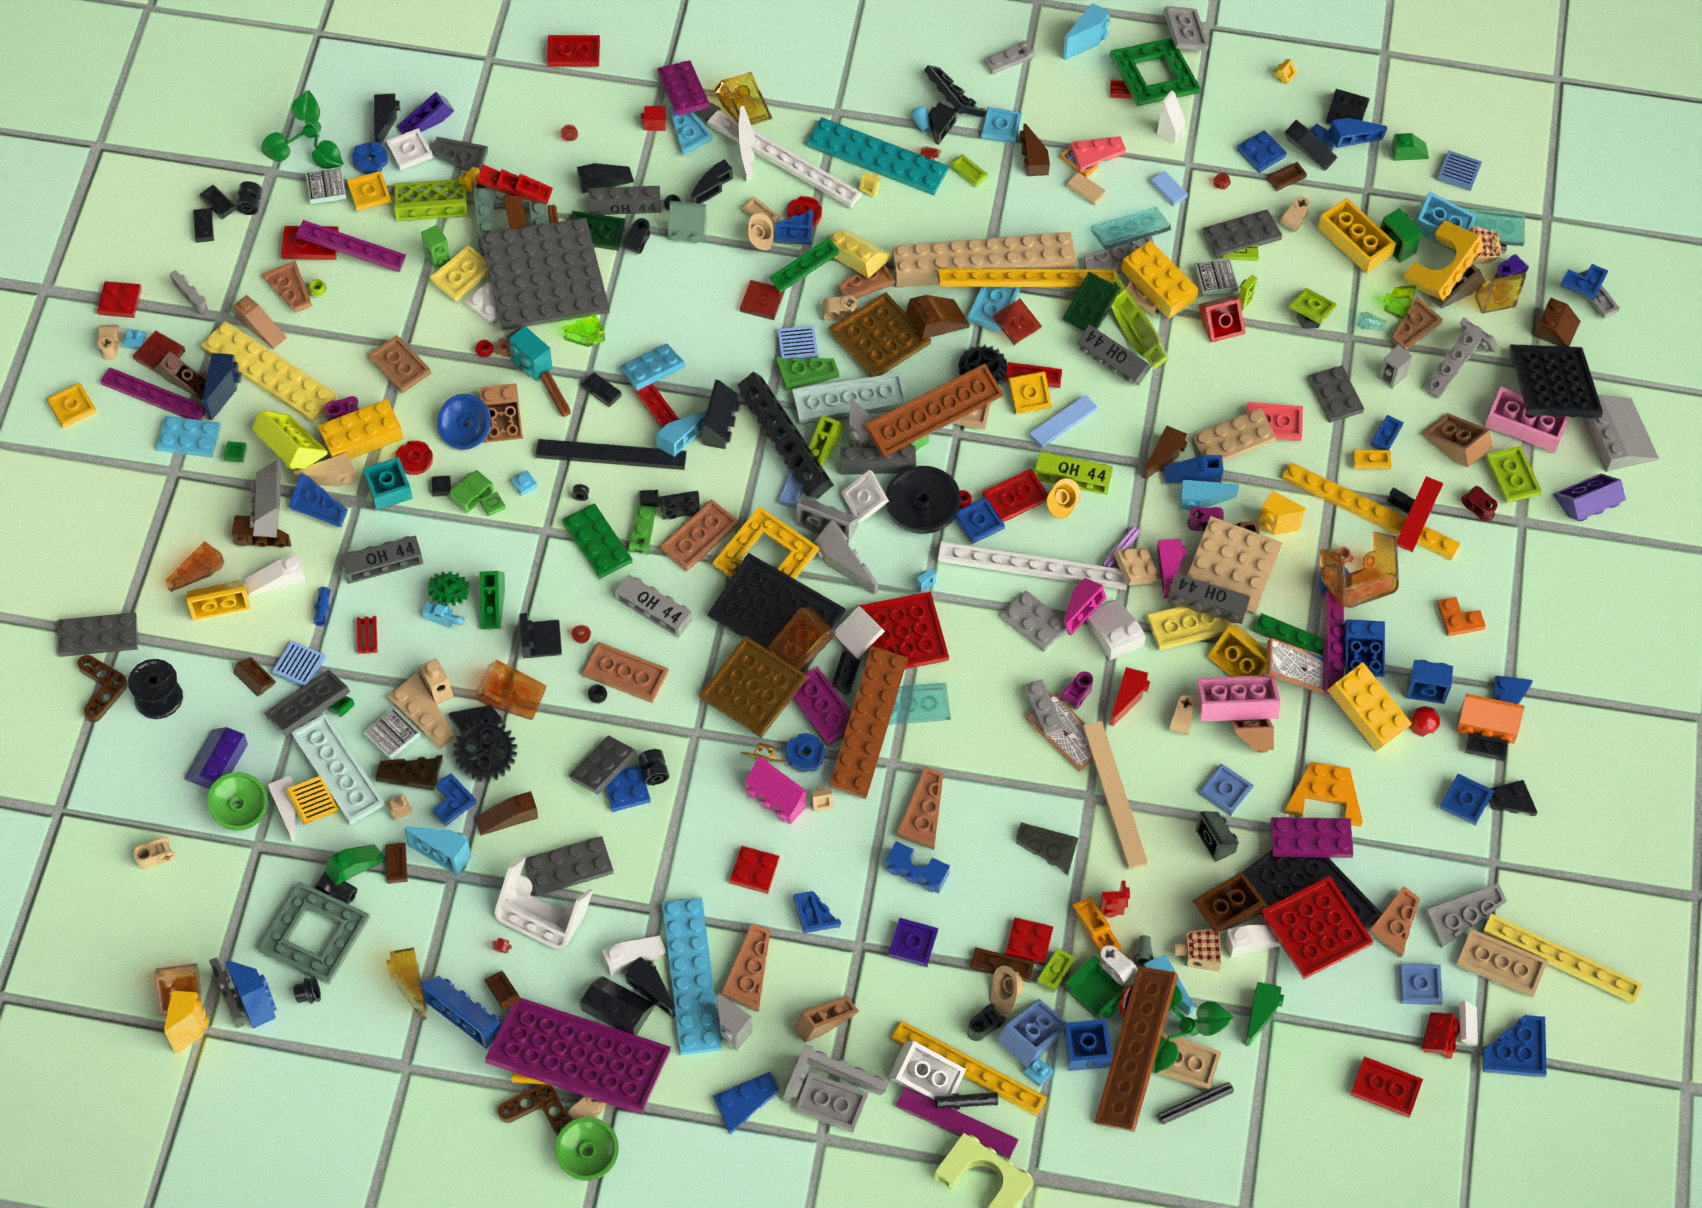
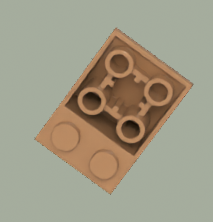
(504, 412)

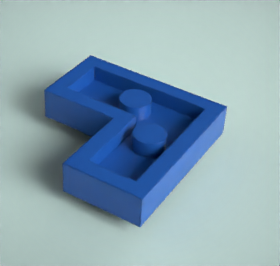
(1585, 285)
(457, 800)

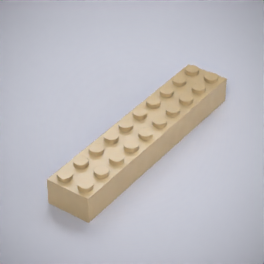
(919, 263)

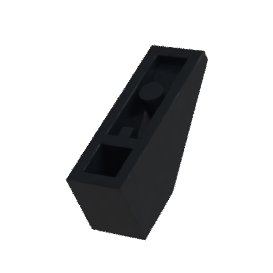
(384, 114)
(1310, 145)
(603, 176)
(647, 981)

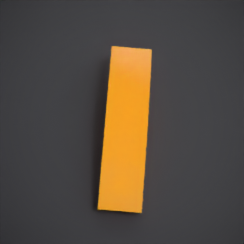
(1095, 925)

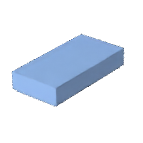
(1169, 188)
(791, 492)

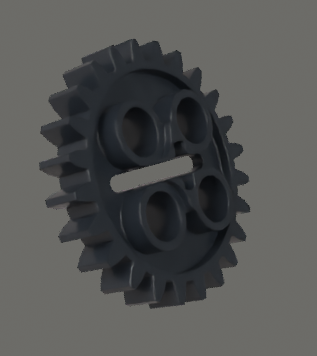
(496, 763)

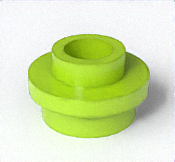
(314, 284)

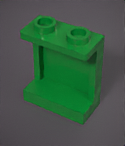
(1095, 989)

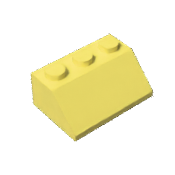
(859, 253)

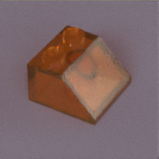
(176, 978)

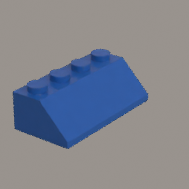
(252, 993)
(460, 1010)

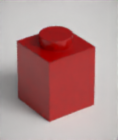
(654, 118)

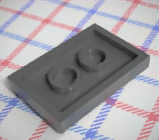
(1336, 393)
(603, 764)

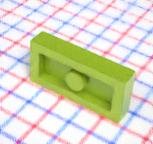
(1247, 291)
(1056, 970)

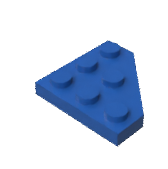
(1519, 1049)

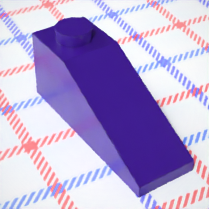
(428, 114)

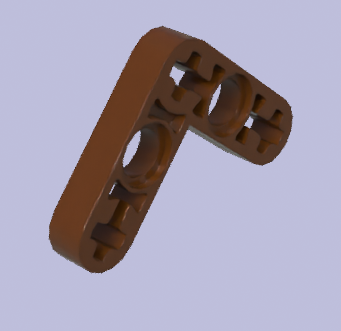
(107, 688)
(544, 1103)

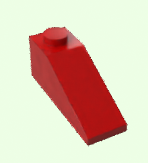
(1130, 693)

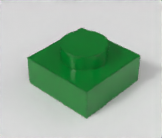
(235, 451)
(341, 706)

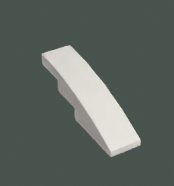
(746, 139)

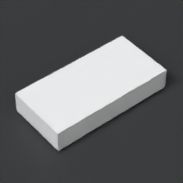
(1468, 1023)

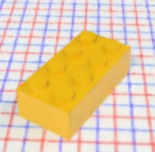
(1356, 235)
(1159, 279)
(361, 431)
(1369, 706)

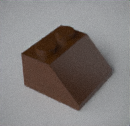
(1557, 323)

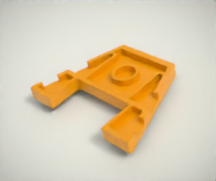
(1329, 785)

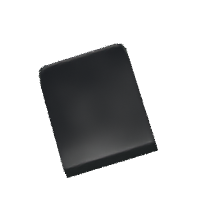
(649, 498)

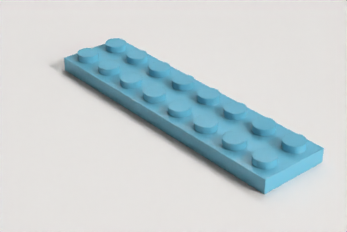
(691, 976)

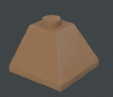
(1256, 733)

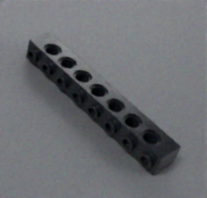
(820, 481)

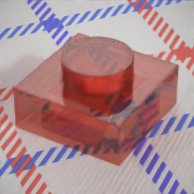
(930, 153)

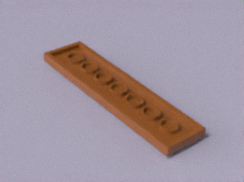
(933, 410)
(868, 722)
(1136, 1049)

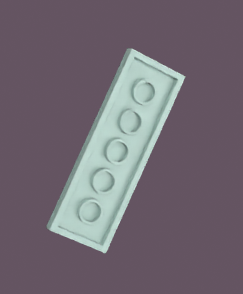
(834, 399)
(338, 769)

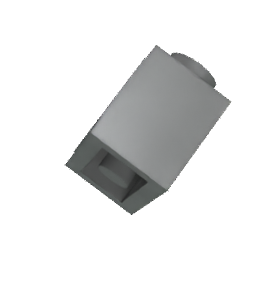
(1395, 366)

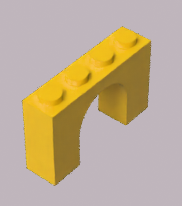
(1440, 282)

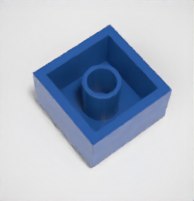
(1429, 681)
(1087, 1045)

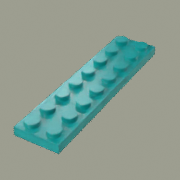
(877, 156)

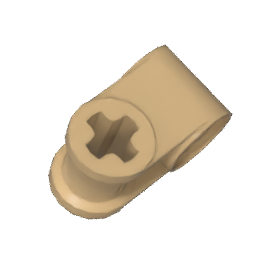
(1296, 213)
(838, 308)
(108, 341)
(1182, 717)
(155, 853)
(586, 1108)

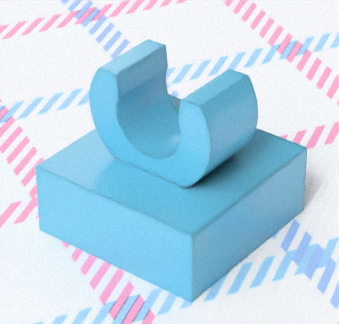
(134, 339)
(1038, 1072)

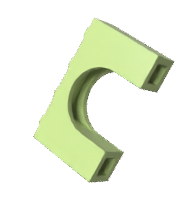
(969, 1154)

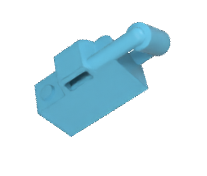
(441, 614)

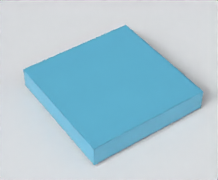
(1001, 125)

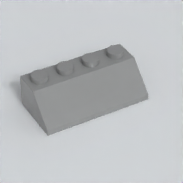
(266, 500)

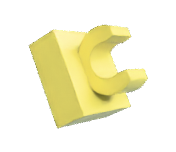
(870, 184)

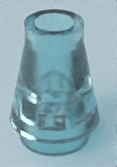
(1370, 321)

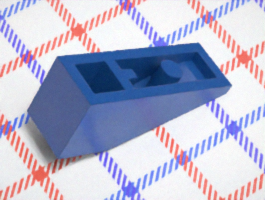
(1352, 132)

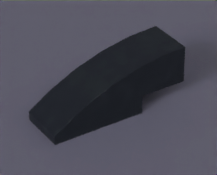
(712, 182)

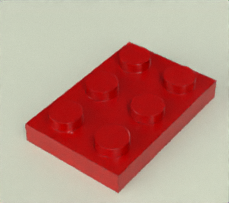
(573, 51)
(300, 249)
(1016, 495)
(1386, 1087)

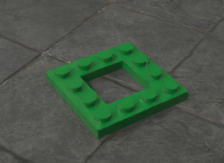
(1142, 94)

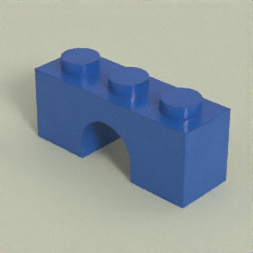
(930, 877)

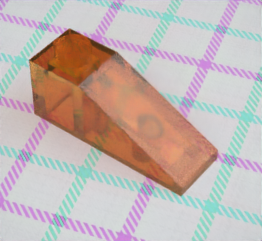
(197, 566)

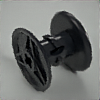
(155, 688)

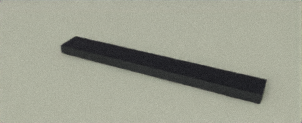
(609, 454)

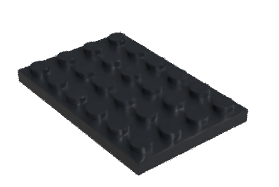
(1555, 381)
(764, 600)
(1284, 876)

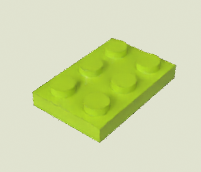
(1513, 474)

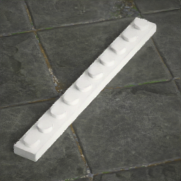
(789, 161)
(1030, 565)

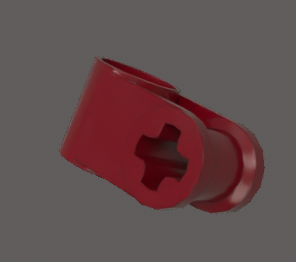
(1479, 501)

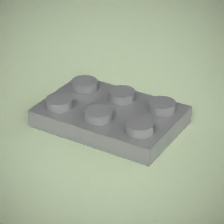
(1186, 28)
(1034, 621)
(831, 1102)

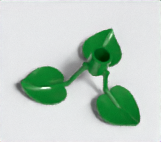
(326, 152)
(1210, 1021)

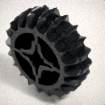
(983, 355)

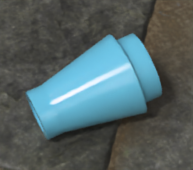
(921, 117)

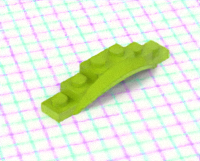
(1137, 327)

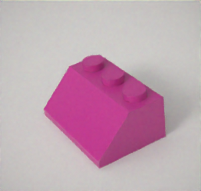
(775, 791)

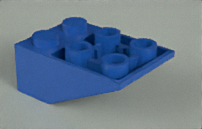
(1364, 643)

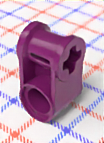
(341, 407)
(1203, 517)
(1076, 692)

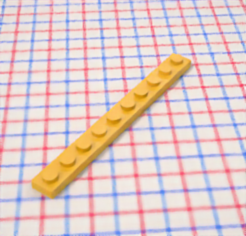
(1019, 277)
(1366, 508)

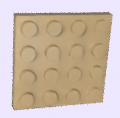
(1235, 559)

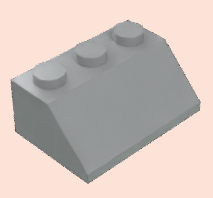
(816, 516)

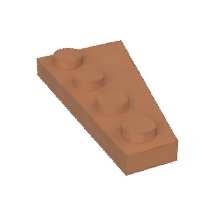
(922, 813)
(747, 974)

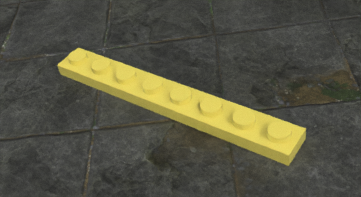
(1563, 958)

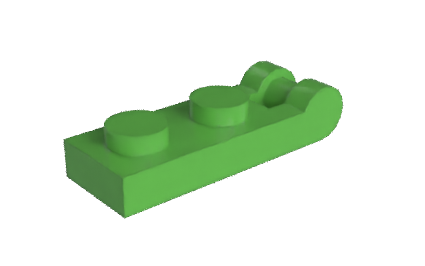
(642, 529)

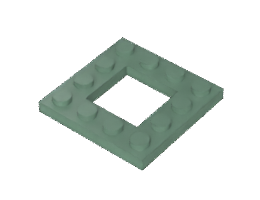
(488, 198)
(322, 967)

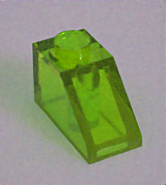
(1399, 300)
(584, 331)

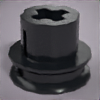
(307, 991)

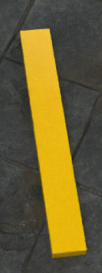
(975, 1070)

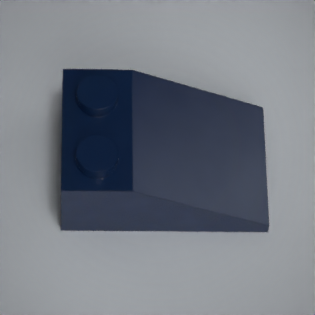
(220, 382)

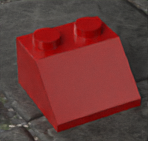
(1222, 318)

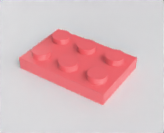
(1284, 420)

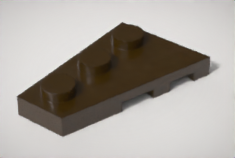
(412, 773)

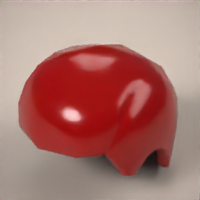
(1424, 721)

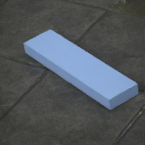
(1063, 421)

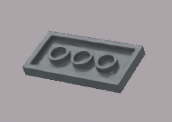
(1242, 233)
(97, 634)
(307, 702)
(569, 866)

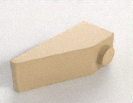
(330, 472)

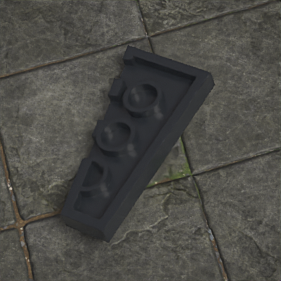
(952, 92)

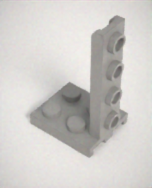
(1458, 355)
(834, 1067)

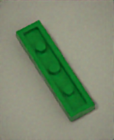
(804, 265)
(1288, 634)

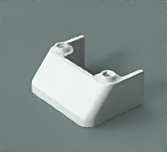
(535, 917)

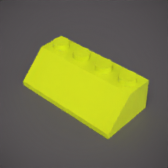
(288, 439)

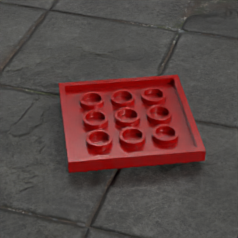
(909, 628)
(1316, 927)

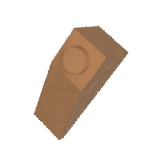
(256, 320)
(824, 1018)

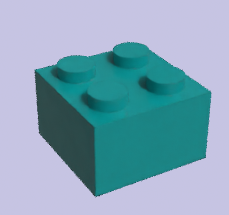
(530, 353)
(387, 483)

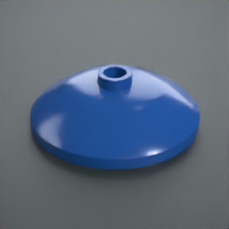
(454, 417)

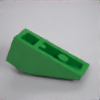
(491, 598)
(352, 862)
(1264, 1007)

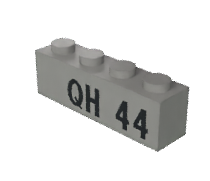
(653, 605)

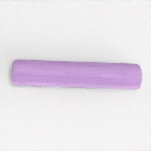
(1124, 543)

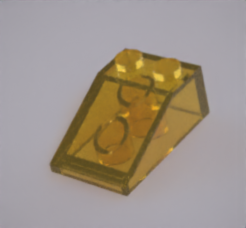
(743, 91)
(1499, 293)
(405, 970)

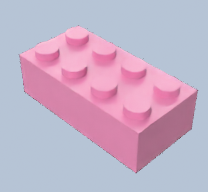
(1511, 418)
(1237, 698)

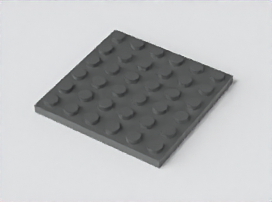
(544, 273)

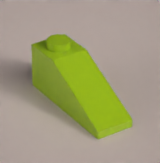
(826, 438)

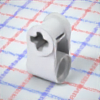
(1117, 964)

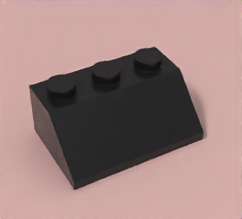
(720, 416)
(616, 1005)

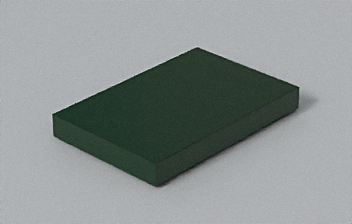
(604, 230)
(1091, 302)

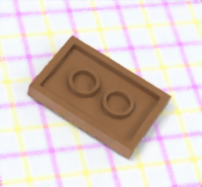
(399, 364)

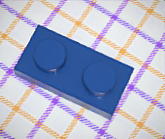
(1387, 433)

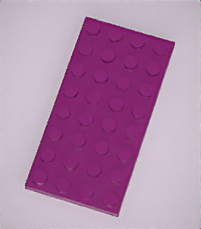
(578, 1055)

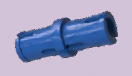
(321, 606)

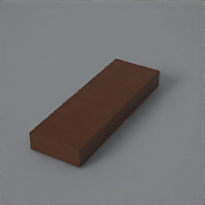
(989, 961)

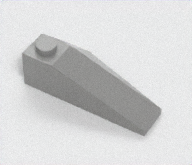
(839, 556)

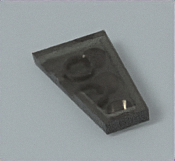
(1048, 844)

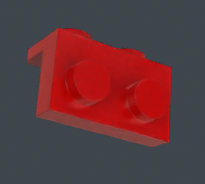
(1115, 902)
(1441, 1034)

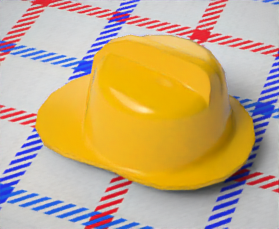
(1063, 498)

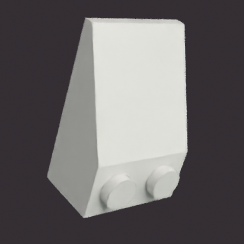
(1116, 630)
(926, 1071)

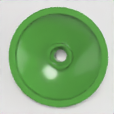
(241, 789)
(584, 1134)

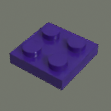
(913, 942)

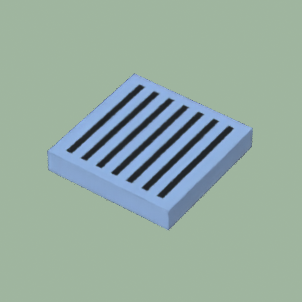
(798, 342)
(299, 664)

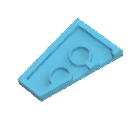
(690, 131)

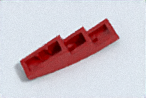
(514, 185)
(1419, 514)

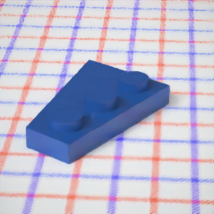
(316, 502)
(743, 1100)

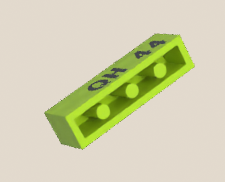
(1086, 474)

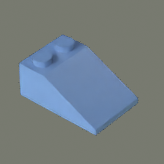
(1032, 1032)

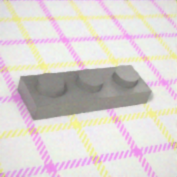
(1603, 301)
(1043, 708)

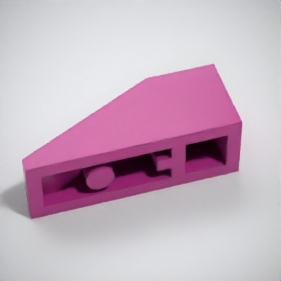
(1170, 556)
(1083, 602)

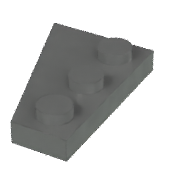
(460, 153)
(229, 994)

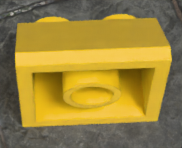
(1280, 515)

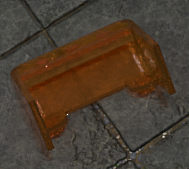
(1372, 582)

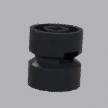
(248, 198)
(653, 767)

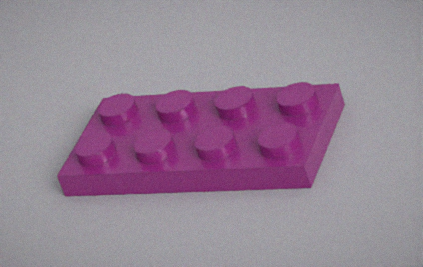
(683, 88)
(822, 707)
(1311, 837)

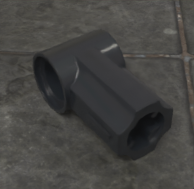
(342, 891)

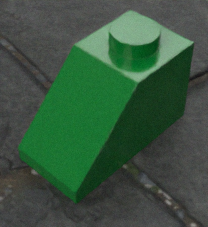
(1408, 147)

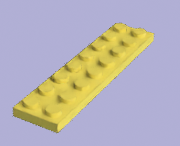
(271, 372)

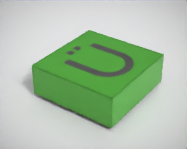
(492, 503)

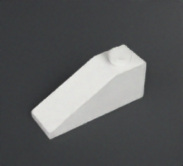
(1171, 119)
(275, 576)
(284, 806)
(1249, 939)
(625, 954)

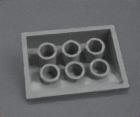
(1620, 434)

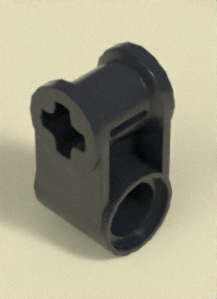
(637, 236)
(987, 1020)

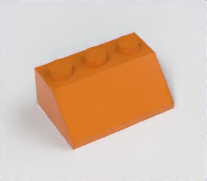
(1489, 718)

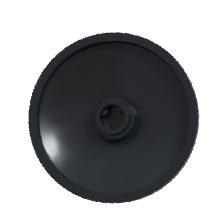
(923, 499)

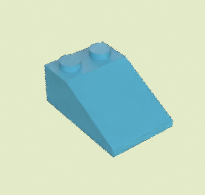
(1087, 31)
(1435, 210)
(441, 846)

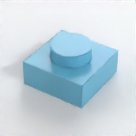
(524, 483)
(926, 579)

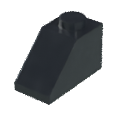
(941, 121)

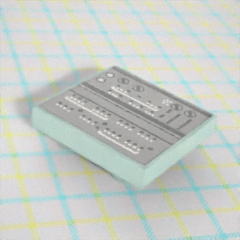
(325, 185)
(1216, 277)
(391, 733)

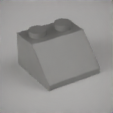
(857, 433)
(734, 1023)

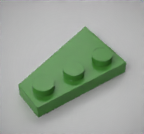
(800, 373)

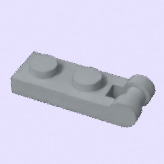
(1009, 57)
(189, 293)

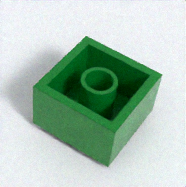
(1403, 233)

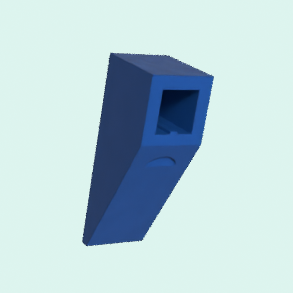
(1201, 468)

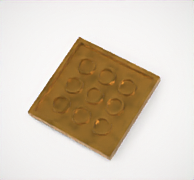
(878, 336)
(753, 686)

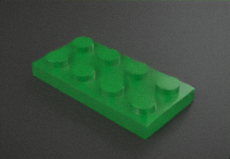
(597, 541)

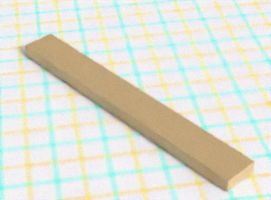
(1115, 795)

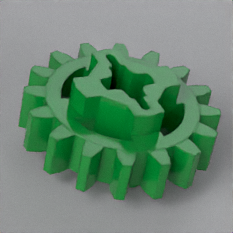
(448, 588)

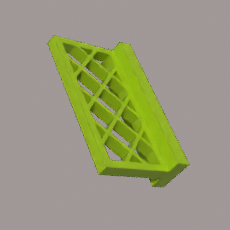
(431, 207)

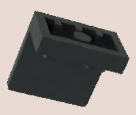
(1347, 106)
(679, 505)
(540, 637)

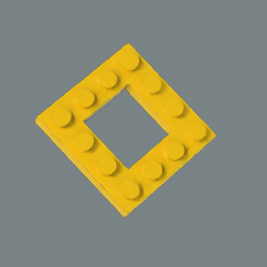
(765, 523)

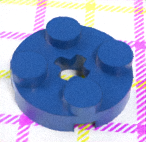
(367, 150)
(799, 744)

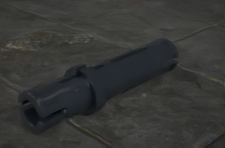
(968, 1100)

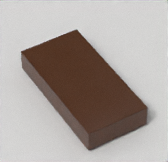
(1287, 176)
(396, 863)
(502, 990)

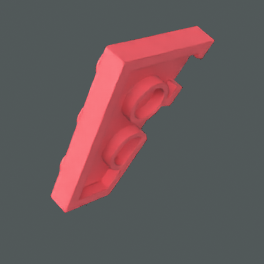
(1093, 151)

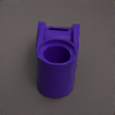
(1512, 266)

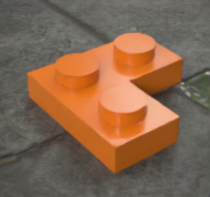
(1458, 622)

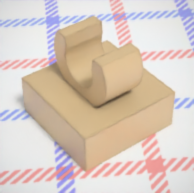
(822, 798)
(399, 807)

